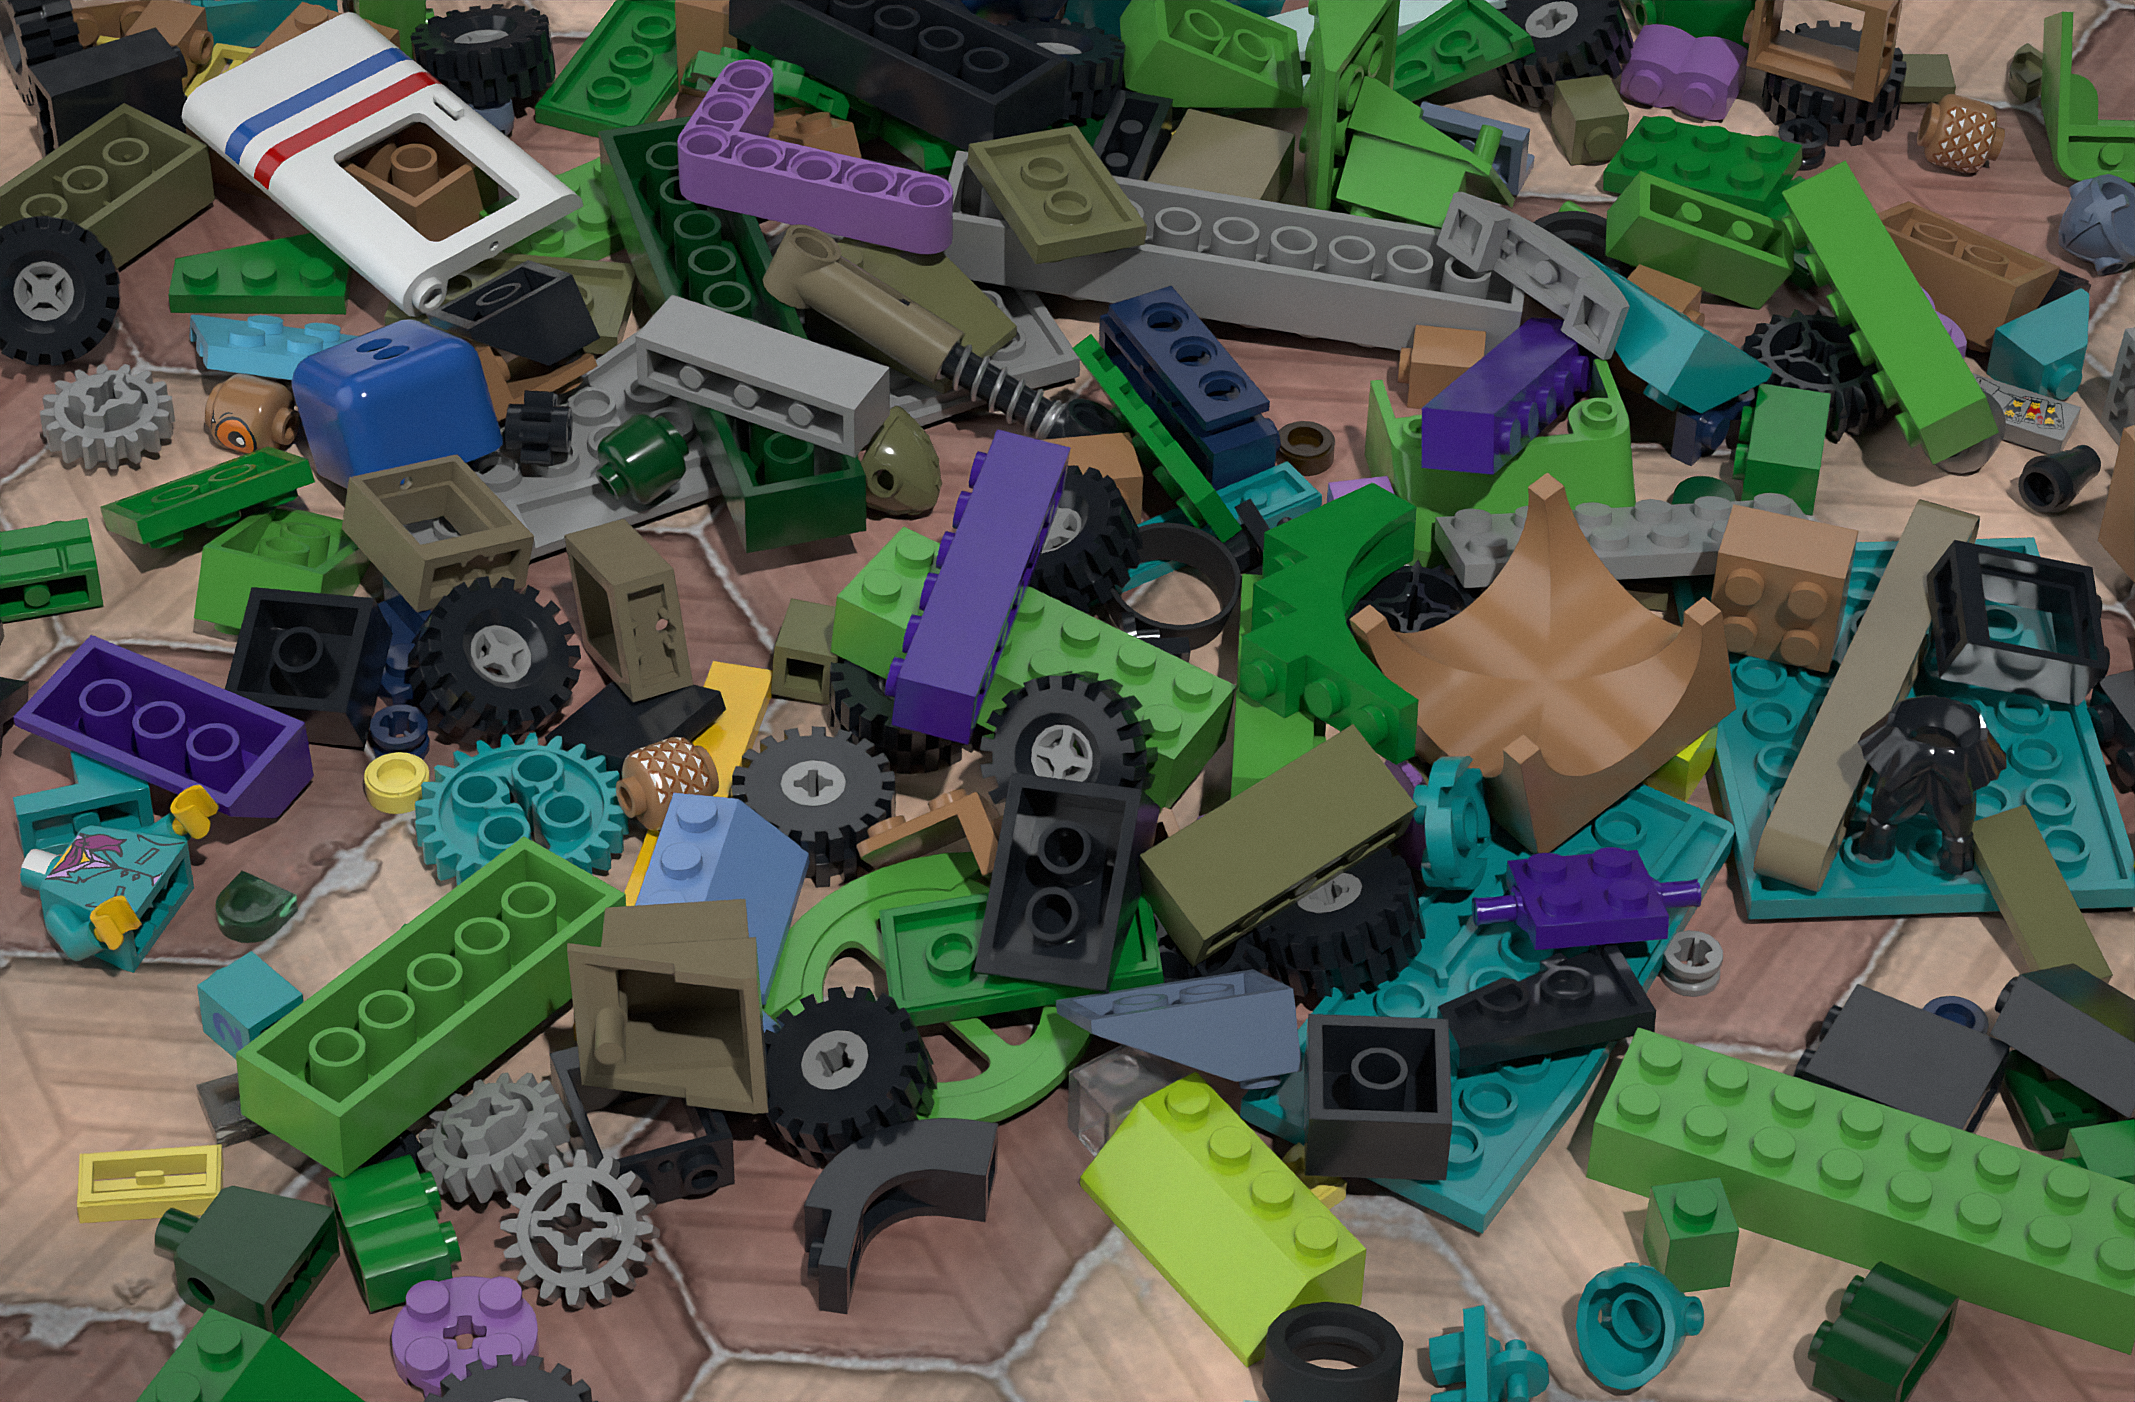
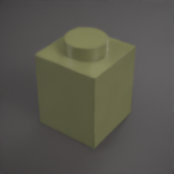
(1589, 119)
(804, 652)

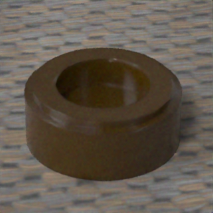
(1306, 447)

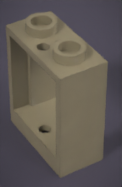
(490, 540)
(619, 598)

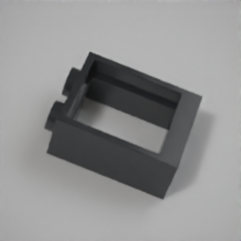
(1966, 655)
(667, 1171)

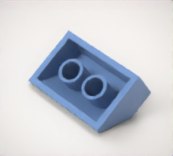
(729, 852)

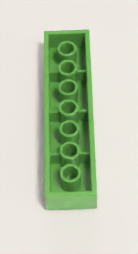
(1876, 1186)

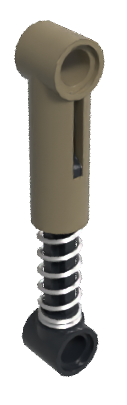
(814, 275)

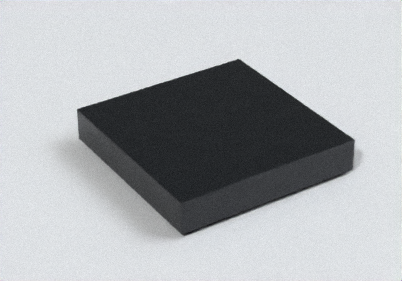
(617, 726)

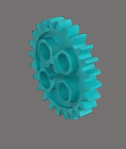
(556, 794)

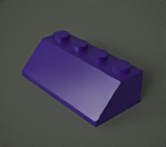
(172, 729)

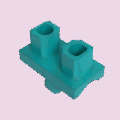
(1483, 1364)

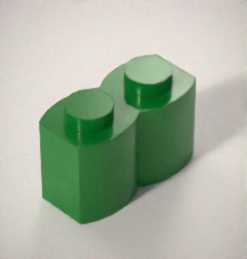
(393, 1229)

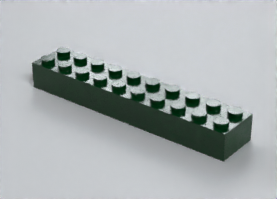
(772, 482)

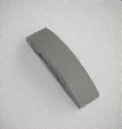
(1540, 265)

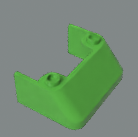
(2069, 102)
(1589, 461)

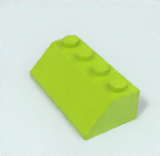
(1221, 1215)

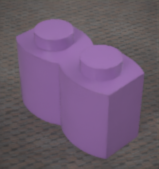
(1684, 72)

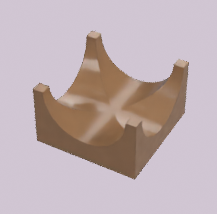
(1557, 680)

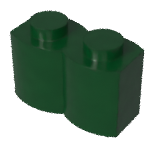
(1883, 1338)

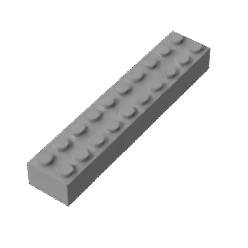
(1253, 266)

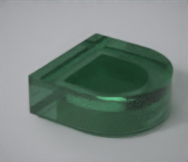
(253, 909)

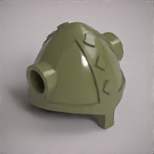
(910, 467)

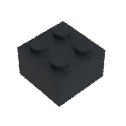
(313, 660)
(1377, 1097)

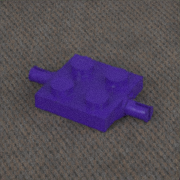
(1586, 899)

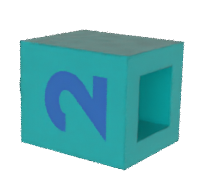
(244, 1002)

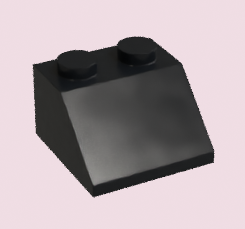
(524, 312)

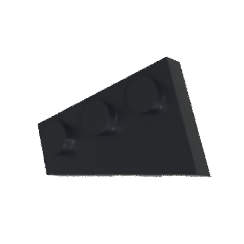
(1554, 1010)

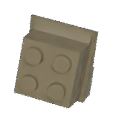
(673, 1005)

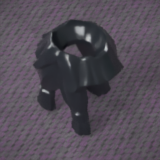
(1929, 763)

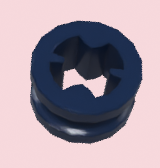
(400, 720)

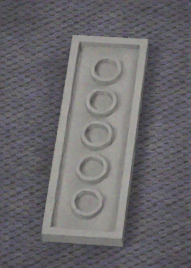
(1630, 541)

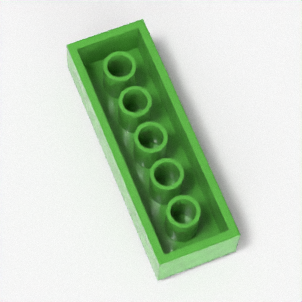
(1049, 637)
(424, 1008)

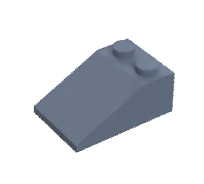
(1220, 1024)

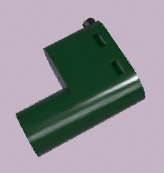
(2050, 1106)

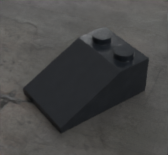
(1065, 881)

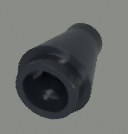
(2057, 478)

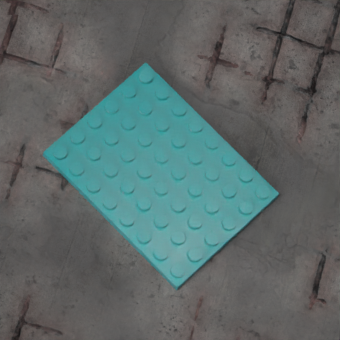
(2049, 761)

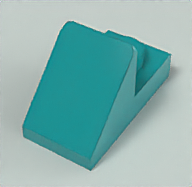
(98, 798)

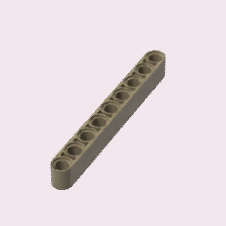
(1871, 680)

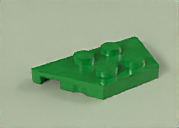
(790, 89)

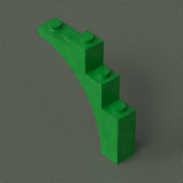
(1299, 634)

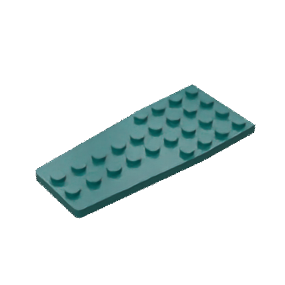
(1515, 1106)

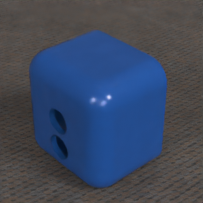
(394, 401)

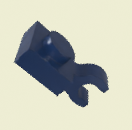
(1703, 431)

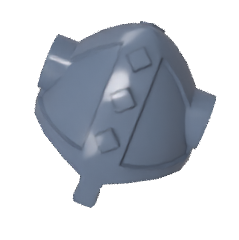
(2100, 223)

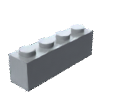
(763, 375)

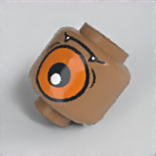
(251, 414)

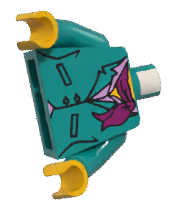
(118, 886)

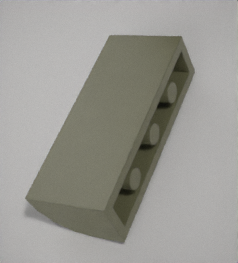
(1274, 844)

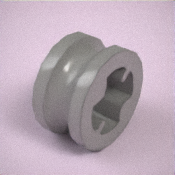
(1687, 978)

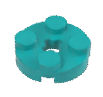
(1454, 816)

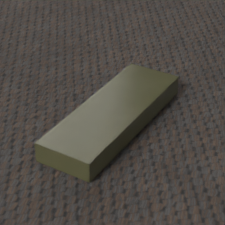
(2034, 894)

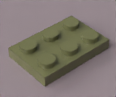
(1056, 194)

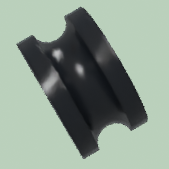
(1811, 136)

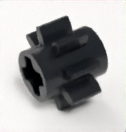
(539, 427)

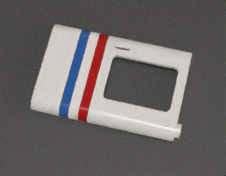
(335, 94)

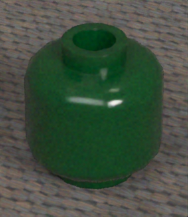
(641, 459)

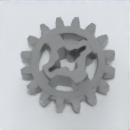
(107, 416)
(493, 1136)
(580, 1258)

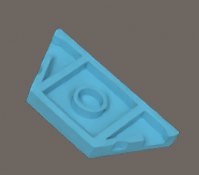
(259, 344)

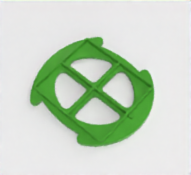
(852, 919)

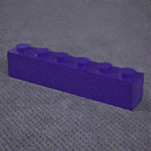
(1505, 399)
(979, 587)

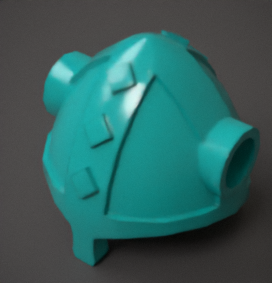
(1640, 1324)

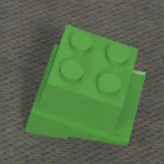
(1408, 168)

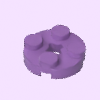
(455, 1307)

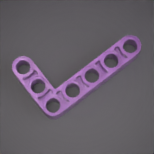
(736, 168)

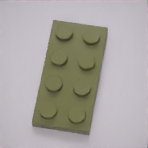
(604, 285)

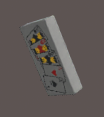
(2032, 417)

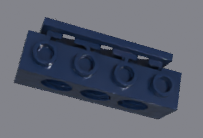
(1191, 385)

